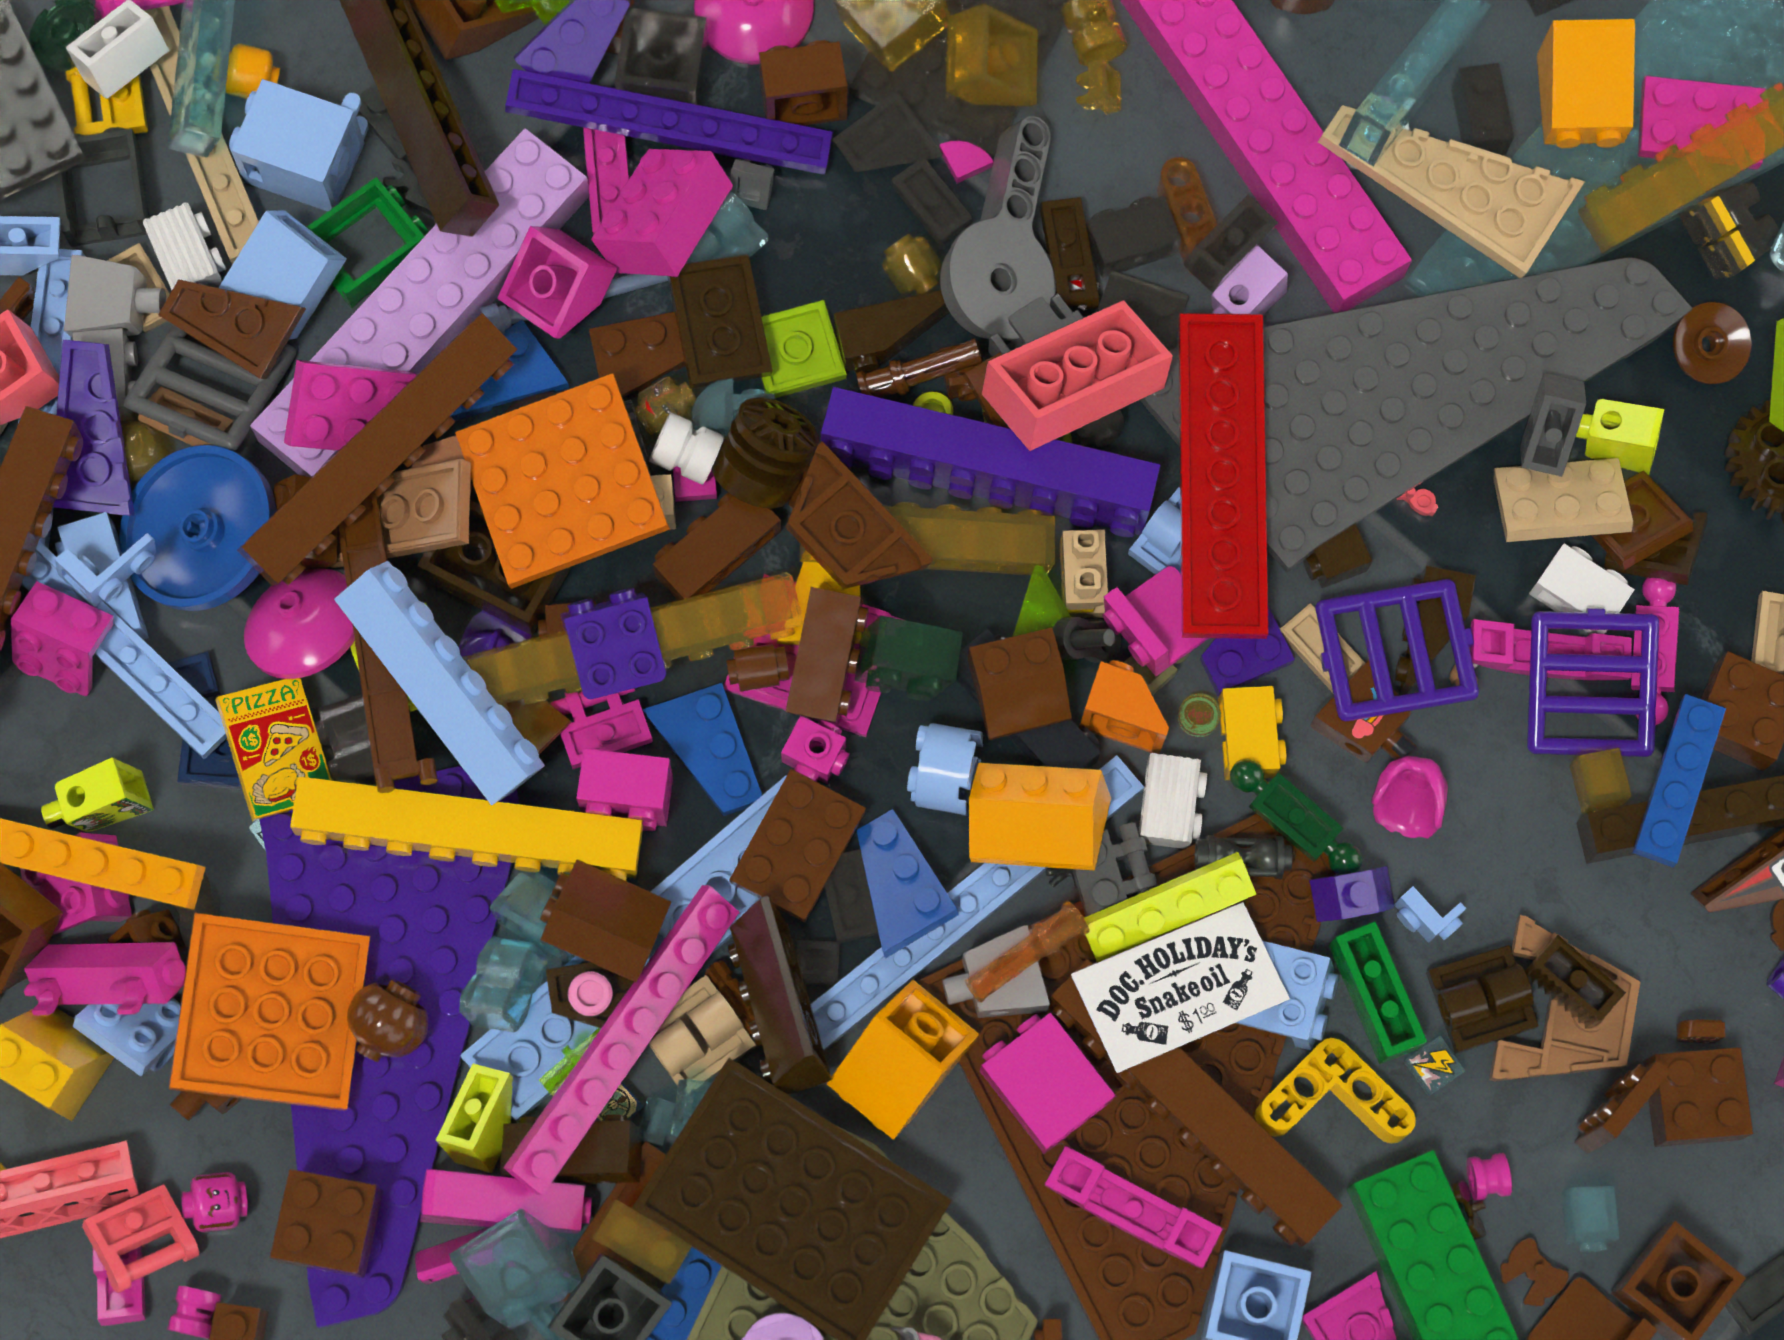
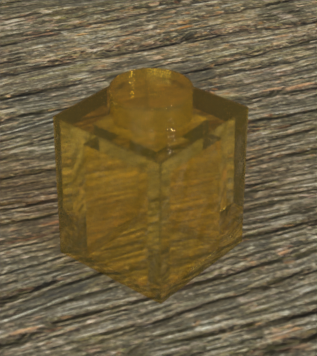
(1600, 780)

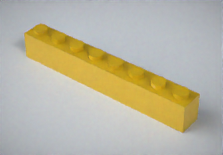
(464, 828)

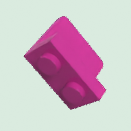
(1151, 621)
(58, 638)
(80, 900)

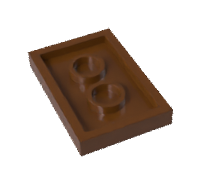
(797, 845)
(1625, 1100)

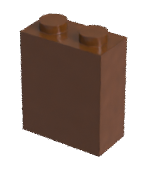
(603, 919)

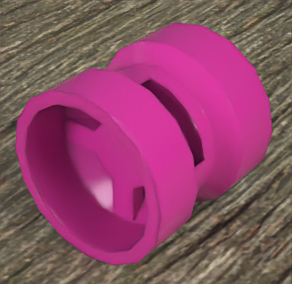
(193, 1312)

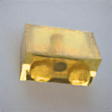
(640, 1241)

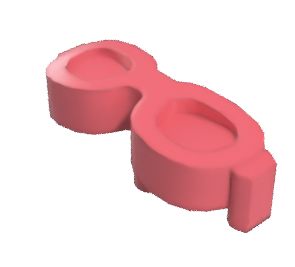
(1421, 501)

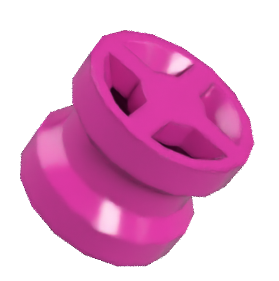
(1489, 1176)

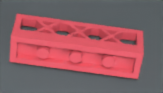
(51, 1183)

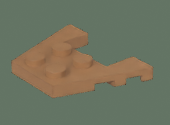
(1565, 1042)

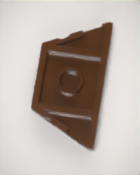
(850, 527)

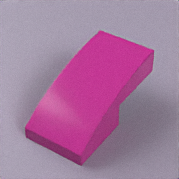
(122, 1306)

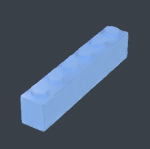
(439, 681)

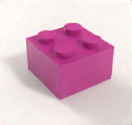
(626, 786)

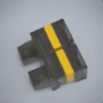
(1729, 230)

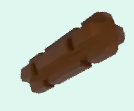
(721, 977)

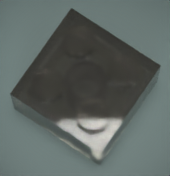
(662, 54)

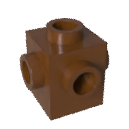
(149, 928)

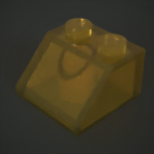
(991, 58)

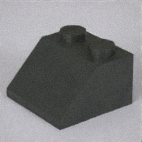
(610, 1305)

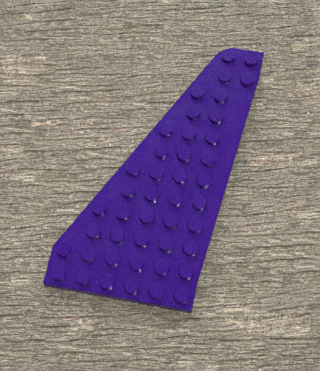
(427, 932)

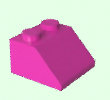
(555, 280)

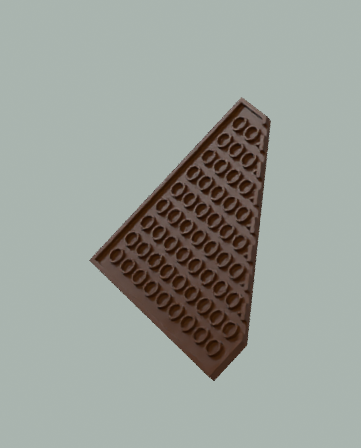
(1118, 1279)

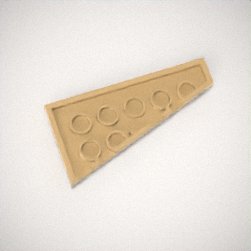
(1469, 191)

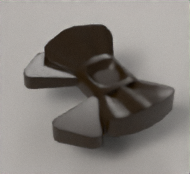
(1462, 1194)

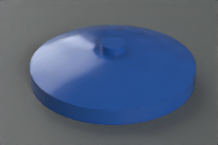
(199, 513)

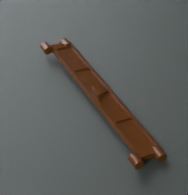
(384, 699)

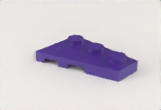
(574, 40)

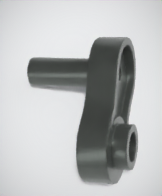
(1086, 640)

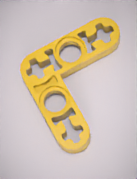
(1328, 1078)

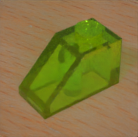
(1041, 605)

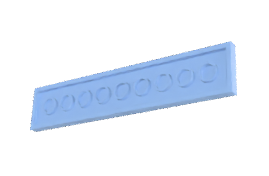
(543, 1034)

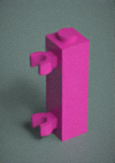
(105, 975)

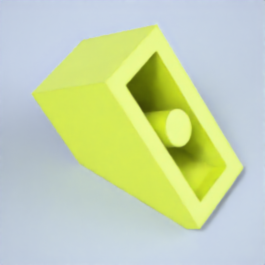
(477, 1117)

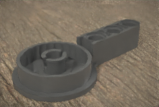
(1002, 240)

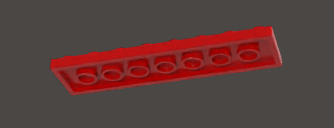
(1222, 476)

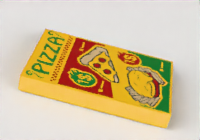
(272, 743)

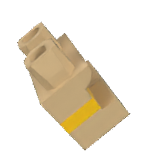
(1083, 572)

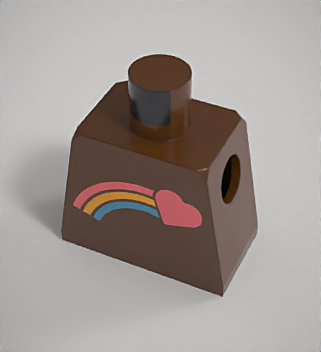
(1368, 735)

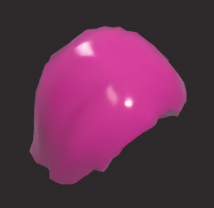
(1411, 797)

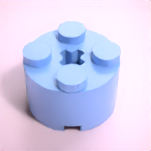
(944, 768)

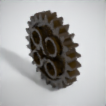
(1757, 462)

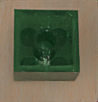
(908, 657)

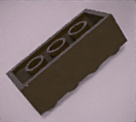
(778, 1000)

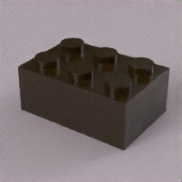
(478, 578)

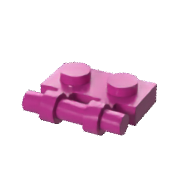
(612, 730)

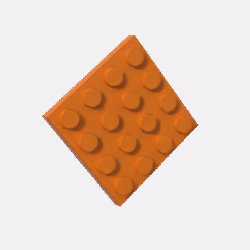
(562, 481)
(268, 1012)

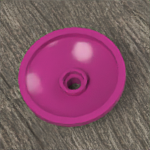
(753, 26)
(299, 625)

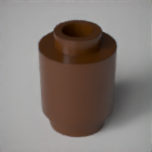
(758, 667)

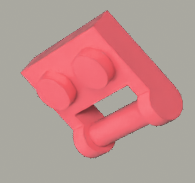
(134, 1225)

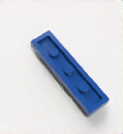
(1679, 780)

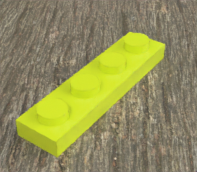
(1168, 906)

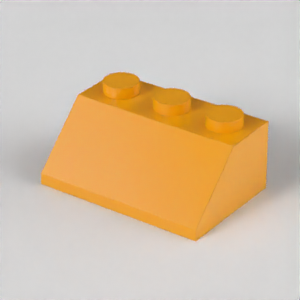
(1037, 816)

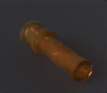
(1043, 941)

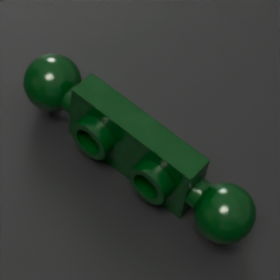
(1295, 817)

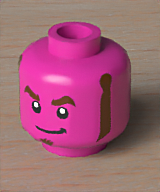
(215, 1201)

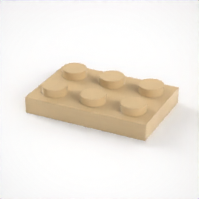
(1547, 506)

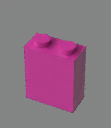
(1045, 1081)

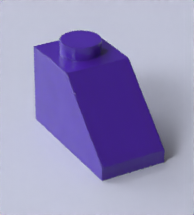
(1352, 894)

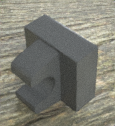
(752, 183)

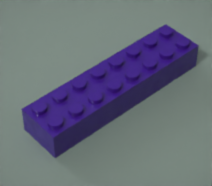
(989, 462)

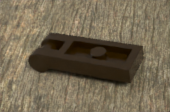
(1069, 251)

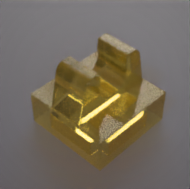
(1103, 87)

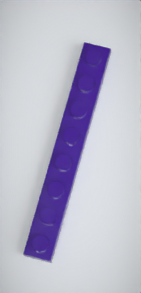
(668, 121)

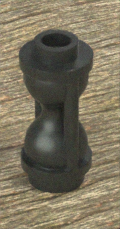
(1264, 856)

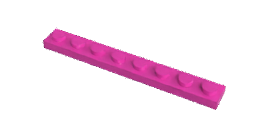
(621, 1040)

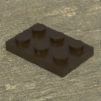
(719, 321)

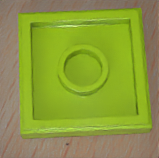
(801, 350)

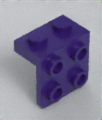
(614, 644)

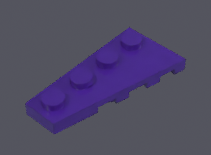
(89, 398)

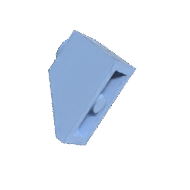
(28, 243)

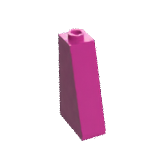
(487, 1200)

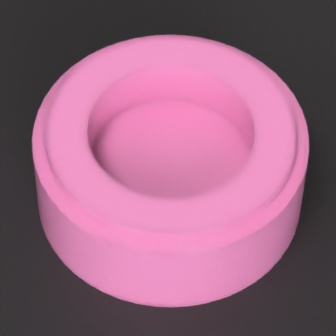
(590, 994)

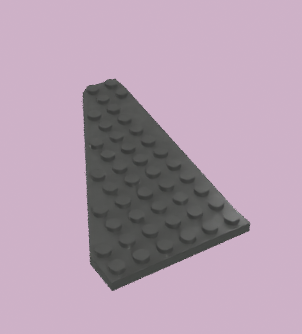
(1410, 386)

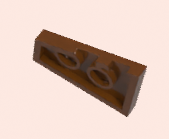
(233, 323)

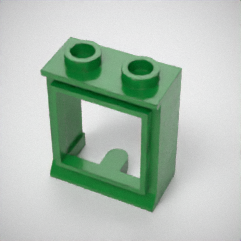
(350, 211)

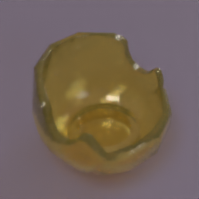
(143, 448)

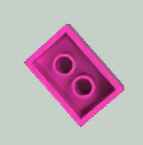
(662, 212)

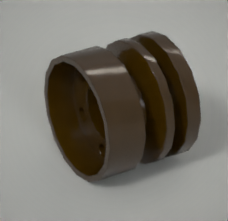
(765, 452)

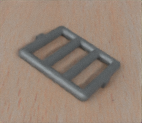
(181, 424)

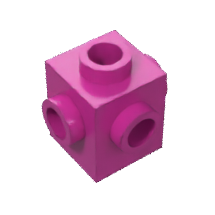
(810, 737)

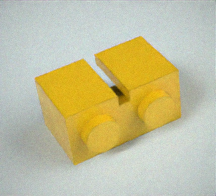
(1250, 728)

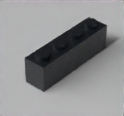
(1048, 746)

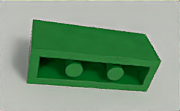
(1377, 993)

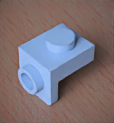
(1419, 915)

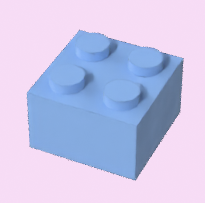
(1255, 1300)

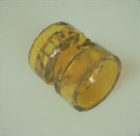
(1094, 30)

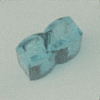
(503, 984)

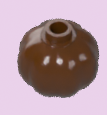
(387, 1020)

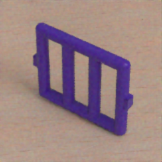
(1542, 662)
(1386, 702)

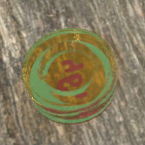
(1199, 715)

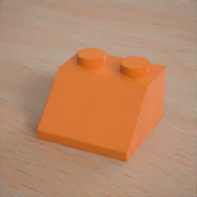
(1124, 709)

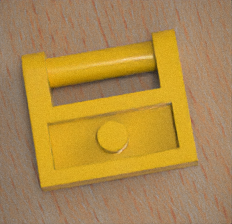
(121, 109)

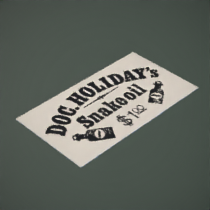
(1180, 987)

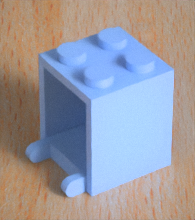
(299, 144)

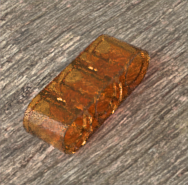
(1186, 199)

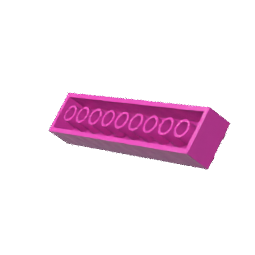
(1275, 146)

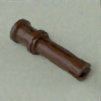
(900, 376)

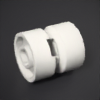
(686, 448)

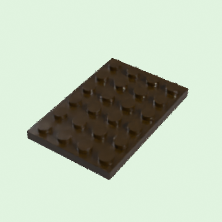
(792, 1204)

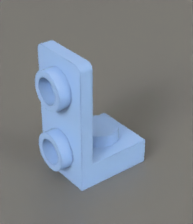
(82, 573)

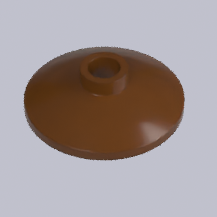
(1728, 343)

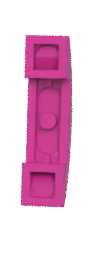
(1508, 650)
(1133, 1208)

